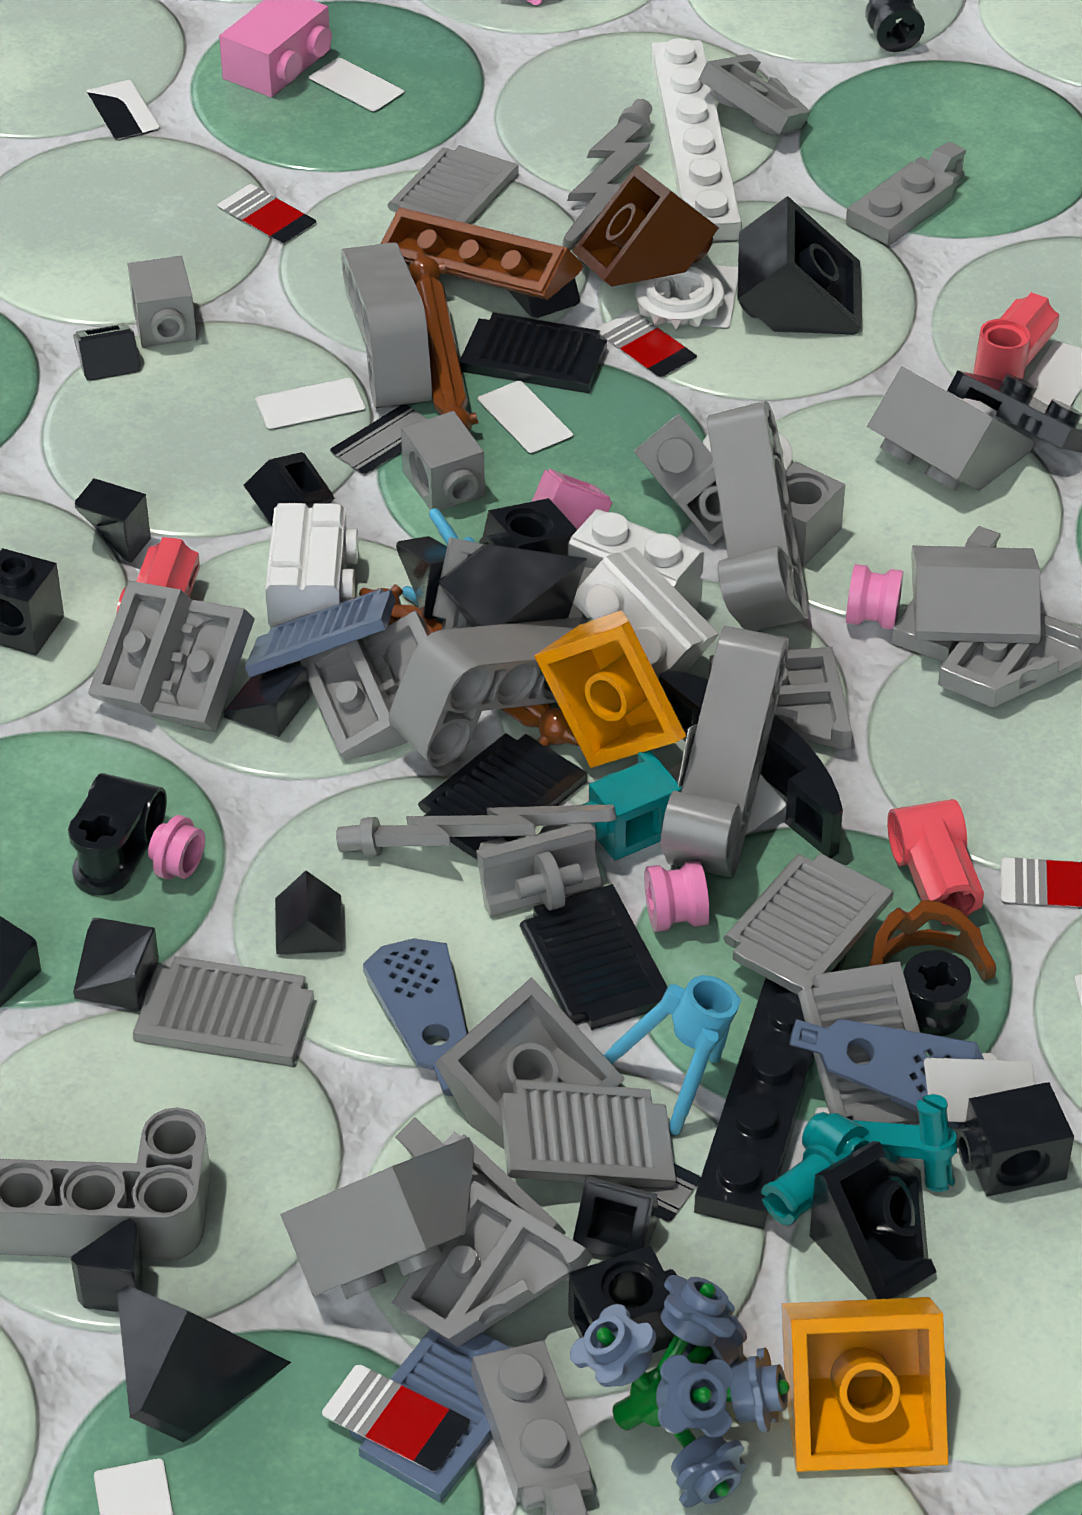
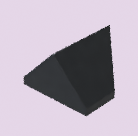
(513, 585)
(873, 1221)
(183, 1366)

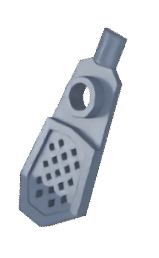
(419, 996)
(889, 1052)

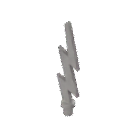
(620, 157)
(437, 830)

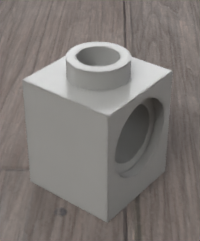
(162, 301)
(443, 461)
(815, 507)

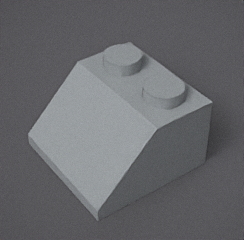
(946, 433)
(383, 1221)

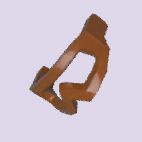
(967, 943)

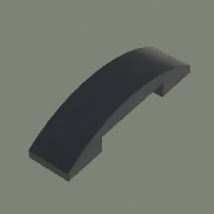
(788, 765)

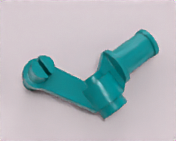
(834, 1137)

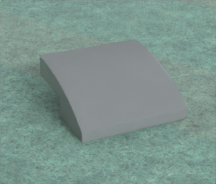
(171, 656)
(360, 683)

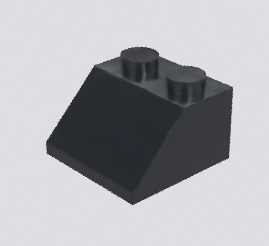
(797, 274)

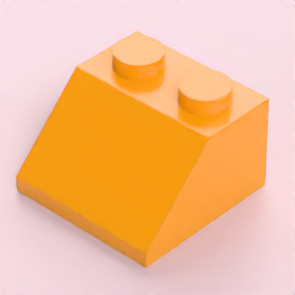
(609, 691)
(865, 1383)

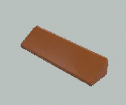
(484, 253)

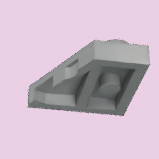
(768, 102)
(1004, 671)
(813, 698)
(489, 1269)

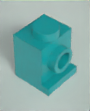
(639, 802)

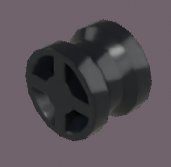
(891, 35)
(946, 1007)

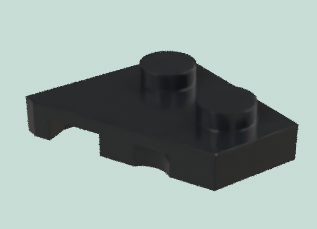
(1015, 404)

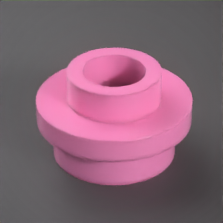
(176, 848)

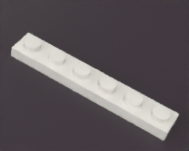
(695, 134)

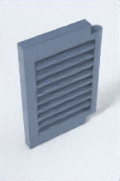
(321, 631)
(444, 1376)

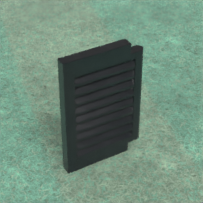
(534, 352)
(504, 776)
(594, 958)

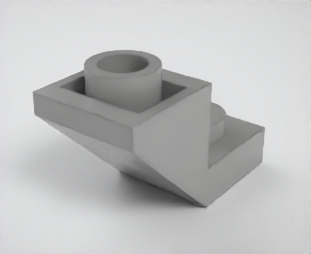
(686, 473)

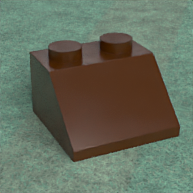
(644, 233)

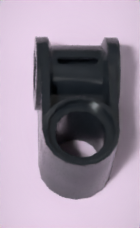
(114, 831)

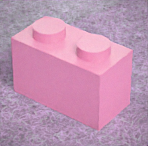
(274, 44)

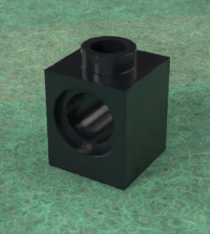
(530, 527)
(28, 601)
(1016, 1139)
(624, 1280)

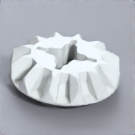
(698, 294)

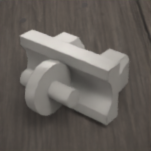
(538, 868)

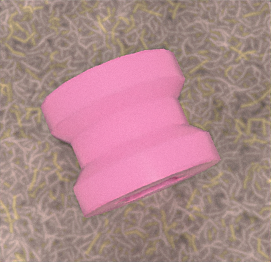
(874, 596)
(676, 896)

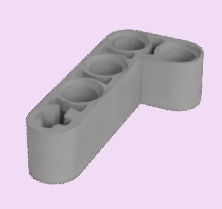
(390, 323)
(763, 566)
(466, 672)
(727, 753)
(69, 1204)

